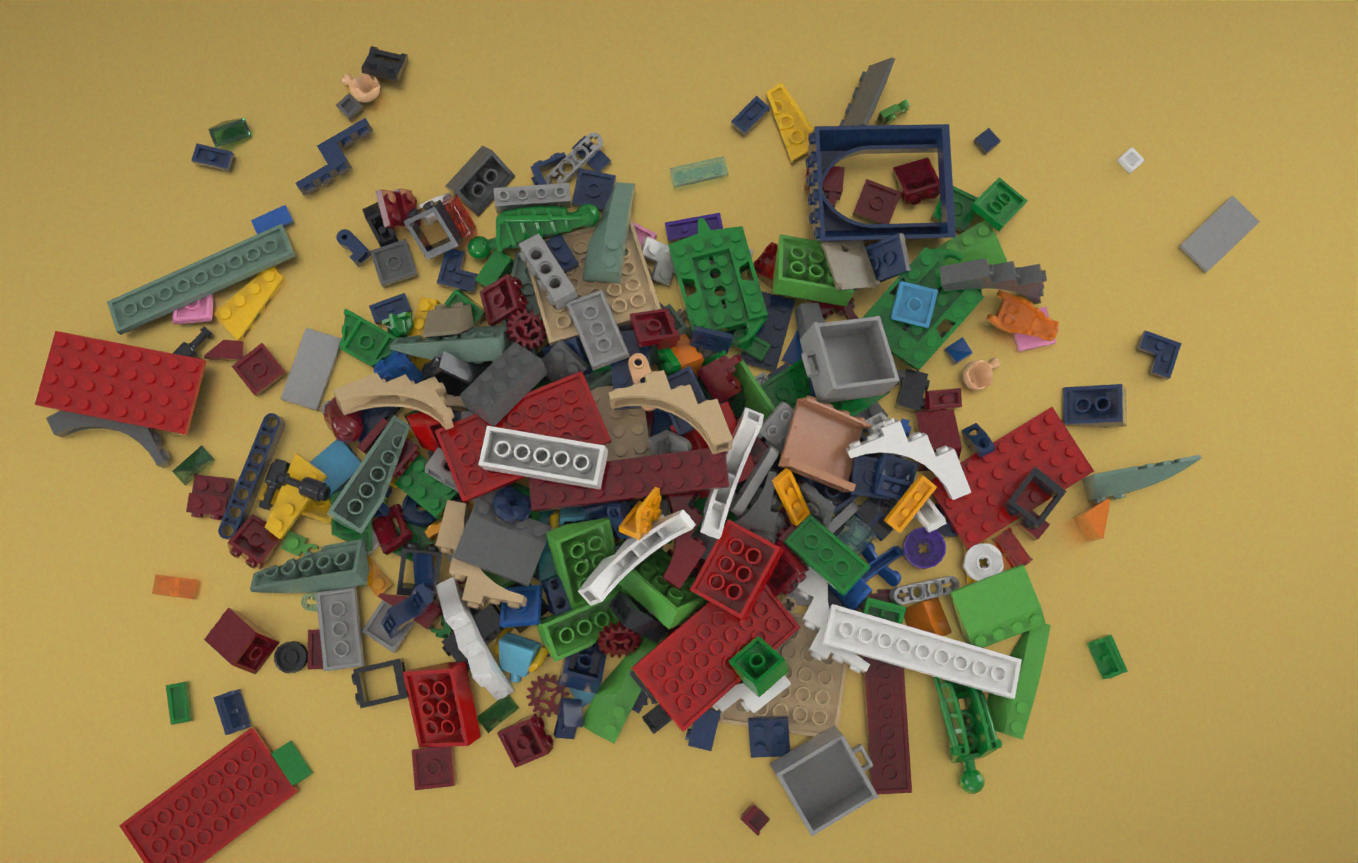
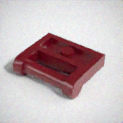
(387, 532)

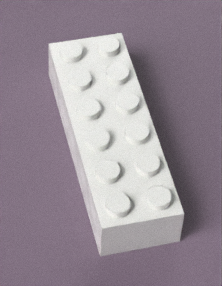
(543, 457)

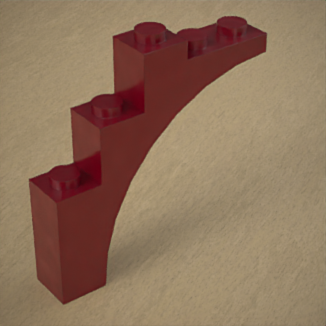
(686, 550)

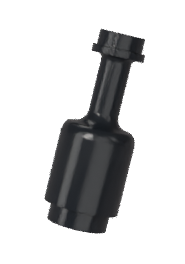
(189, 349)
(271, 479)
(307, 487)

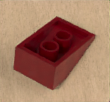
(428, 620)

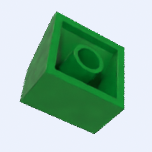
(759, 666)

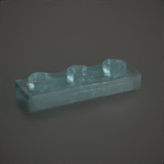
(698, 172)

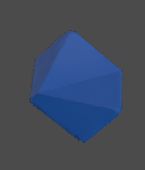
(958, 351)

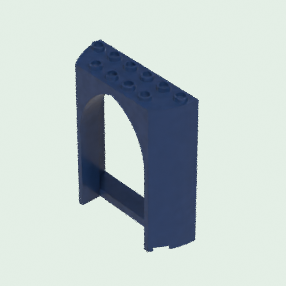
(835, 143)

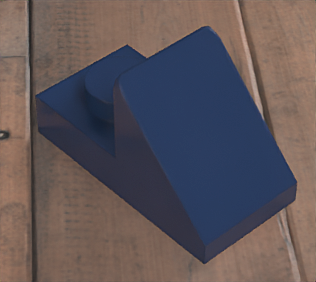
(568, 718)

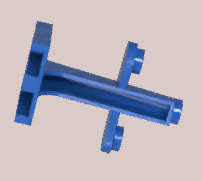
(879, 565)

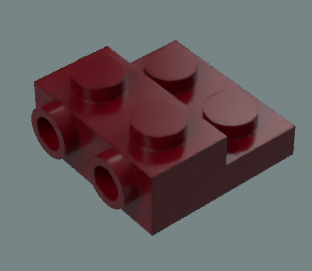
(917, 181)
(395, 206)
(502, 299)
(655, 328)
(210, 496)
(253, 542)
(787, 572)
(526, 740)

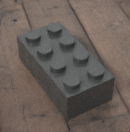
(504, 384)

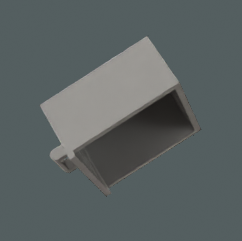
(848, 359)
(825, 779)

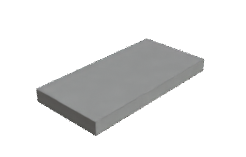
(1219, 234)
(597, 330)
(311, 369)
(340, 629)

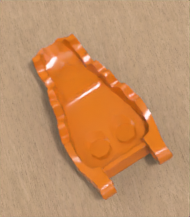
(1021, 317)

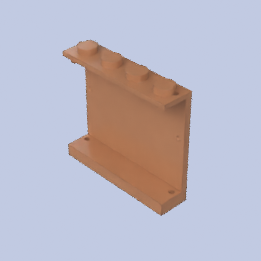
(819, 441)

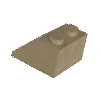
(448, 319)

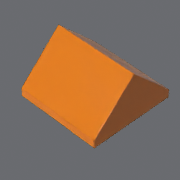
(1093, 520)
(928, 617)

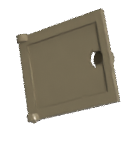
(849, 268)

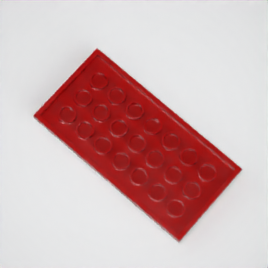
(121, 383)
(555, 410)
(993, 478)
(692, 663)
(210, 804)

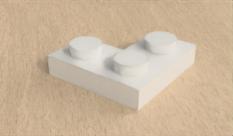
(658, 253)

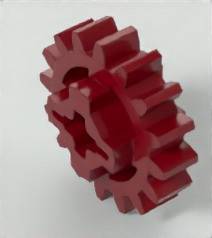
(518, 330)
(618, 640)
(543, 686)

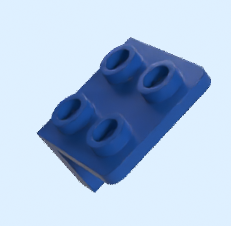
(397, 365)

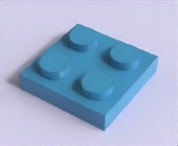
(914, 304)

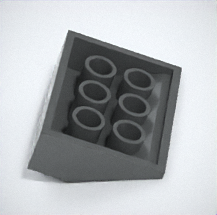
(868, 94)
(501, 545)

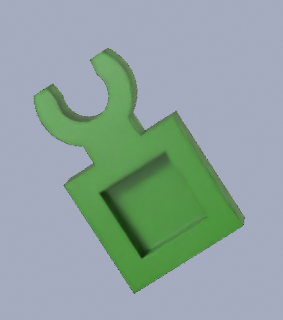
(890, 114)
(297, 544)

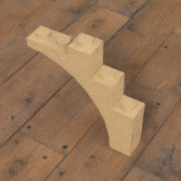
(399, 392)
(656, 393)
(478, 585)

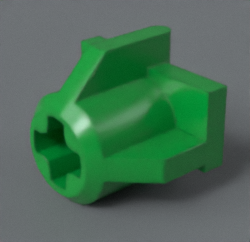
(399, 325)

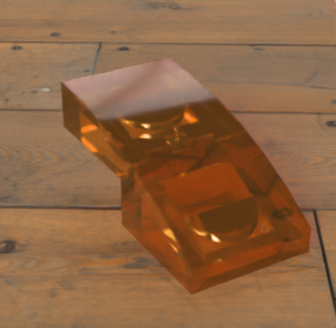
(174, 586)

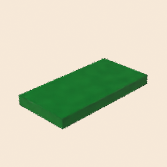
(827, 555)

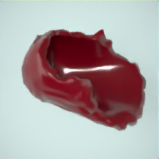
(343, 424)

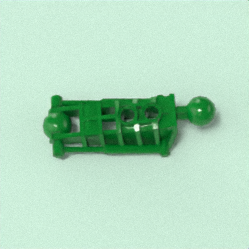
(525, 222)
(969, 736)

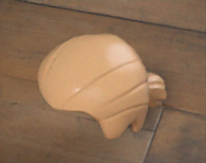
(363, 87)
(978, 373)

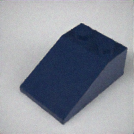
(1095, 406)
(583, 669)

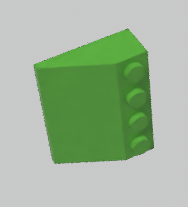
(976, 244)
(804, 272)
(754, 395)
(577, 553)
(657, 595)
(997, 607)

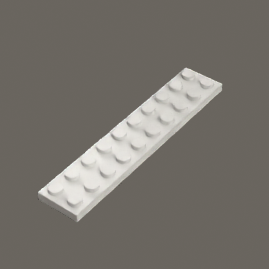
(922, 651)

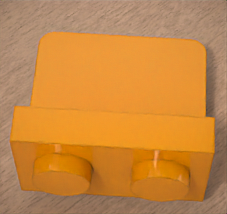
(642, 516)

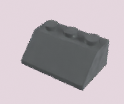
(478, 178)

